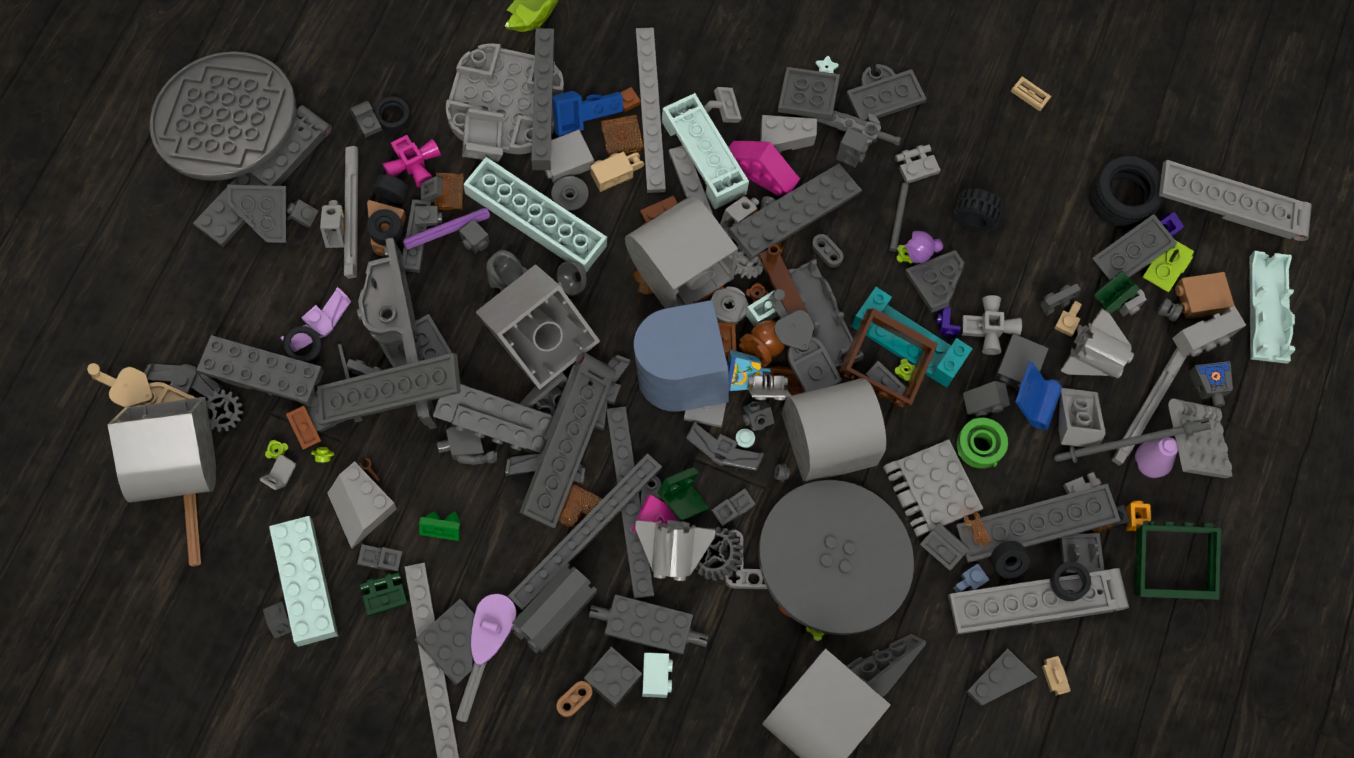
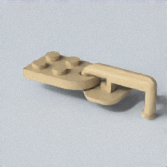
(133, 388)

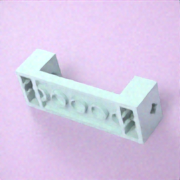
(706, 149)

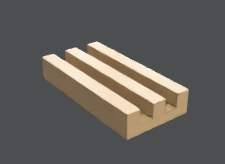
(1029, 95)

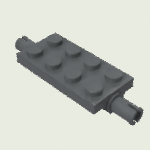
(648, 624)

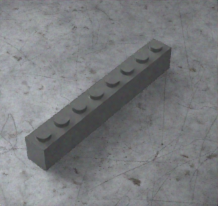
(543, 99)

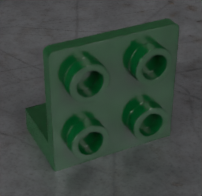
(681, 496)

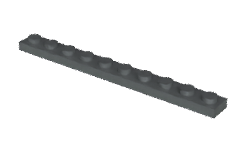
(623, 464)
(585, 531)

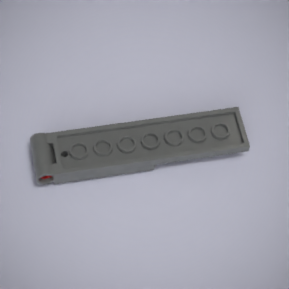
(308, 131)
(567, 439)

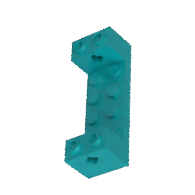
(946, 358)

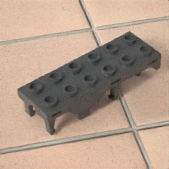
(824, 312)
(260, 370)

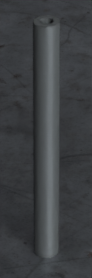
(899, 216)

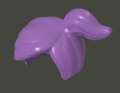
(922, 246)

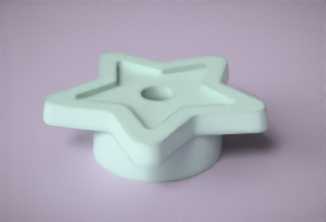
(827, 62)

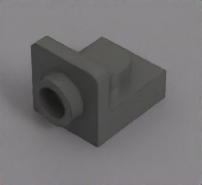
(431, 189)

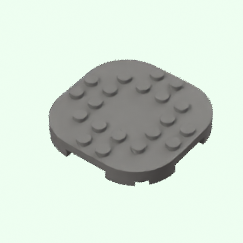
(502, 83)

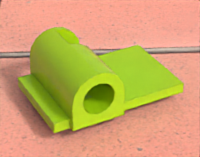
(1167, 268)

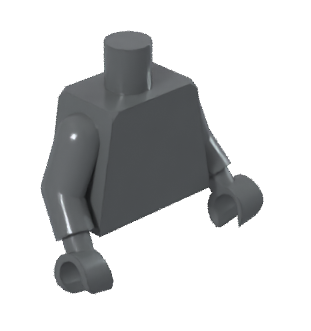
(465, 447)

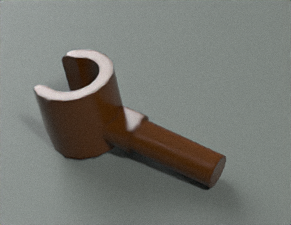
(368, 468)

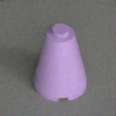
(1156, 457)

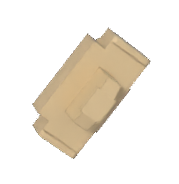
(1056, 676)

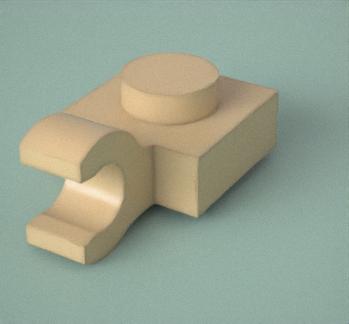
(1068, 321)

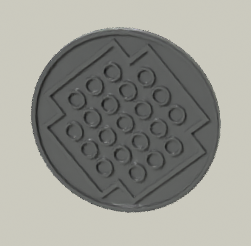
(223, 115)
(836, 557)

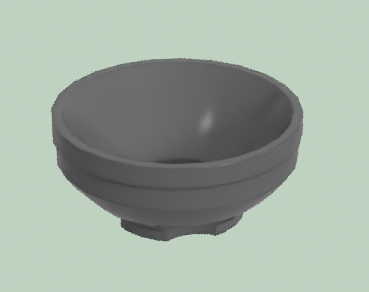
(566, 276)

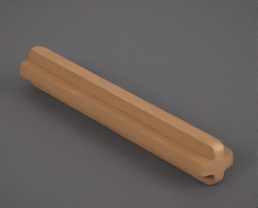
(192, 530)

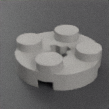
(738, 300)

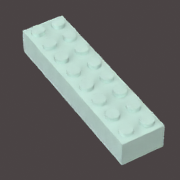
(535, 214)

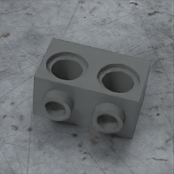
(852, 148)

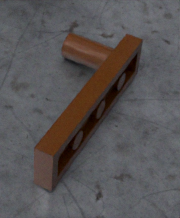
(781, 279)

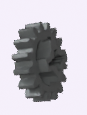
(216, 419)

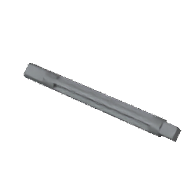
(351, 212)
(1150, 404)

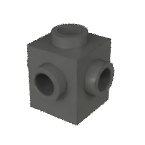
(758, 415)

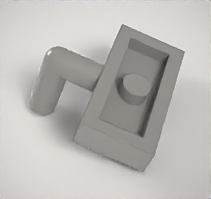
(726, 103)

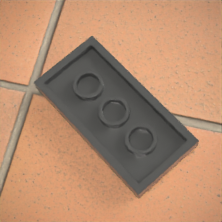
(1135, 249)

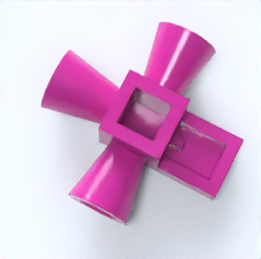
(411, 159)

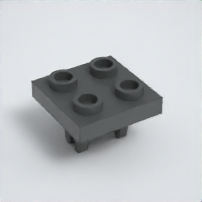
(1084, 550)

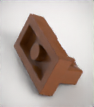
(728, 337)
(303, 427)

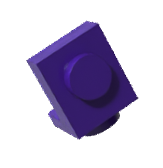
(943, 320)

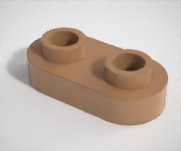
(574, 699)

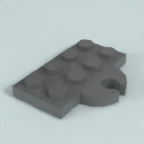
(885, 93)

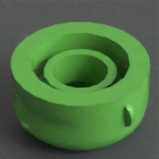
(989, 431)

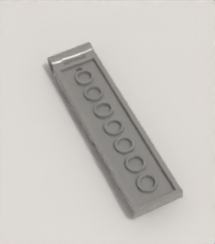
(1236, 201)
(1036, 602)

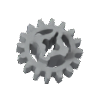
(744, 265)

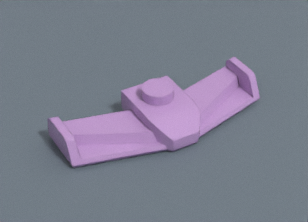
(321, 321)

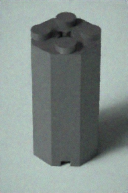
(553, 608)

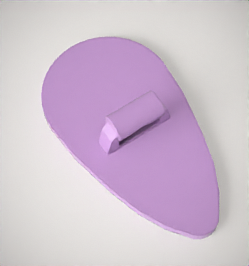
(491, 626)

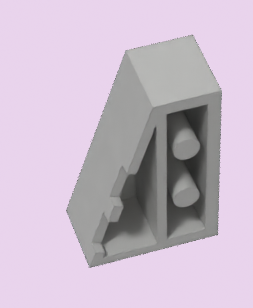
(788, 132)
(1209, 333)

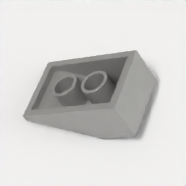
(1080, 418)

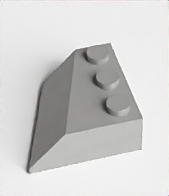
(359, 503)

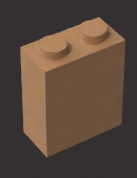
(1204, 295)

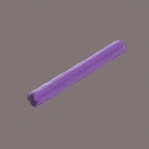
(445, 228)

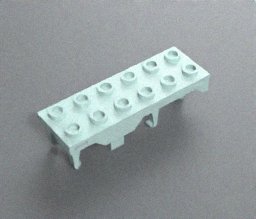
(1269, 308)

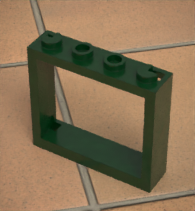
(1213, 561)

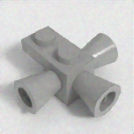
(990, 325)

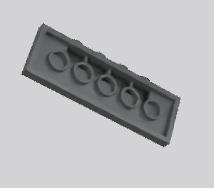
(495, 418)

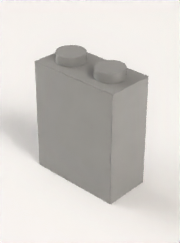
(569, 156)

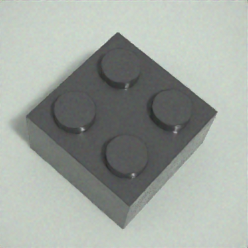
(613, 677)

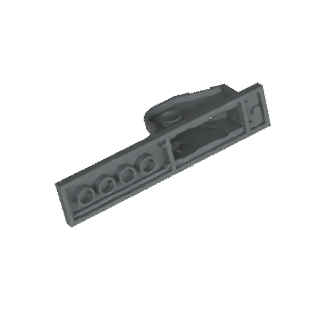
(389, 312)

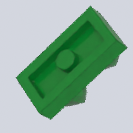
(445, 529)

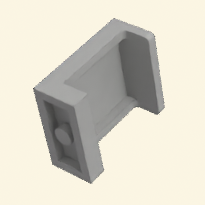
(482, 134)

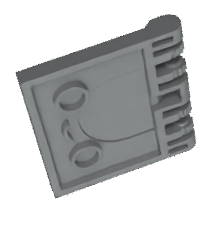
(1206, 450)
(935, 485)

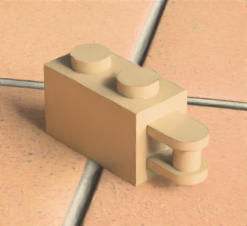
(615, 169)

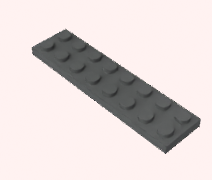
(794, 211)
(389, 389)
(1043, 521)

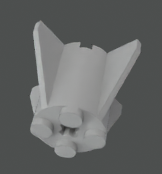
(1099, 349)
(673, 547)

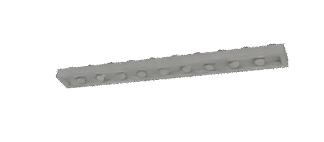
(650, 110)
(433, 676)

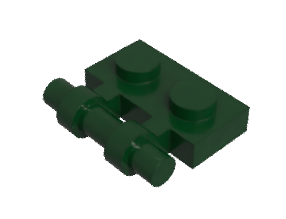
(385, 599)

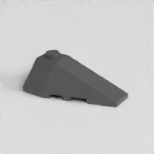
(547, 397)
(886, 666)

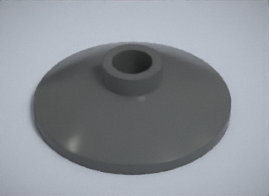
(573, 186)

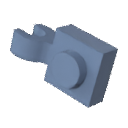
(972, 578)

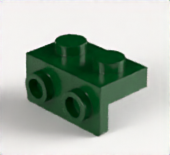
(1116, 292)

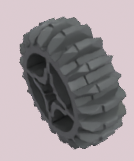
(728, 539)

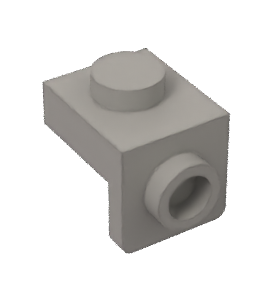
(1133, 305)

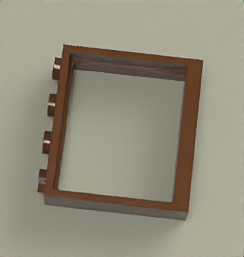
(925, 344)

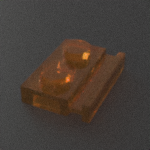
(451, 191)

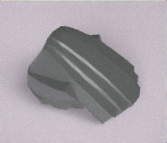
(503, 269)

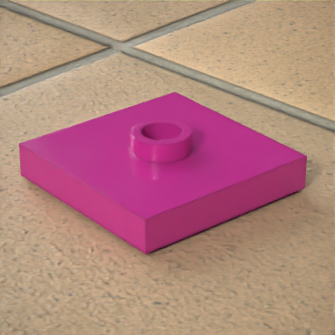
(654, 511)

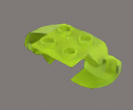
(529, 14)

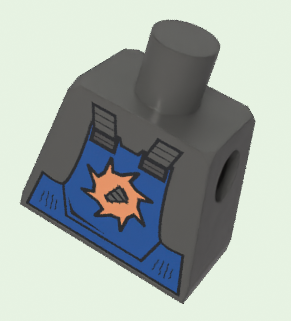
(1213, 381)

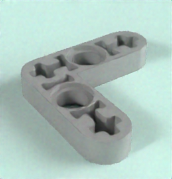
(743, 574)

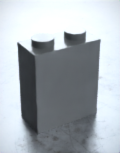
(1016, 360)

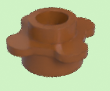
(757, 287)

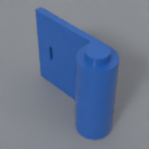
(1038, 397)

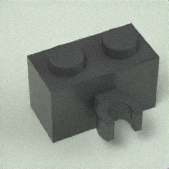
(986, 399)

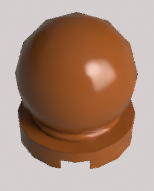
(762, 342)

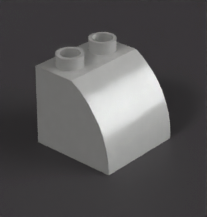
(517, 320)

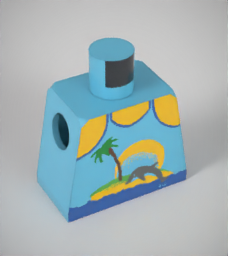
(741, 367)

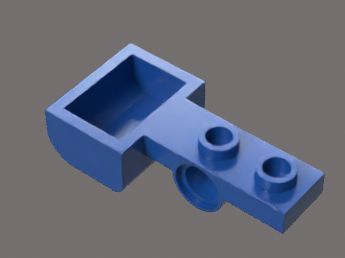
(572, 111)

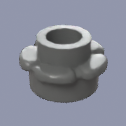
(781, 472)

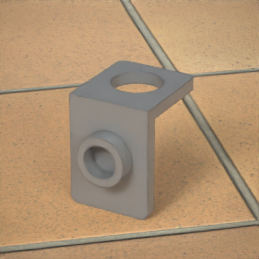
(280, 473)

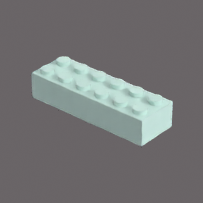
(303, 581)

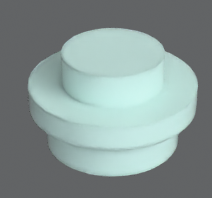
(745, 438)

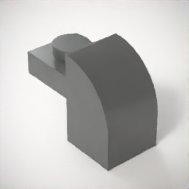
(365, 118)

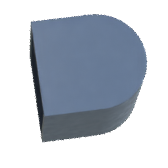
(682, 358)

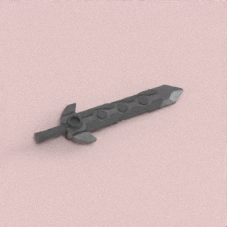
(871, 129)

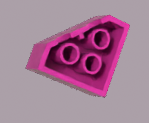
(764, 166)

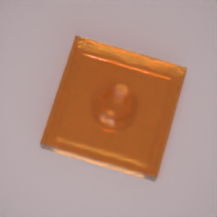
(622, 135)

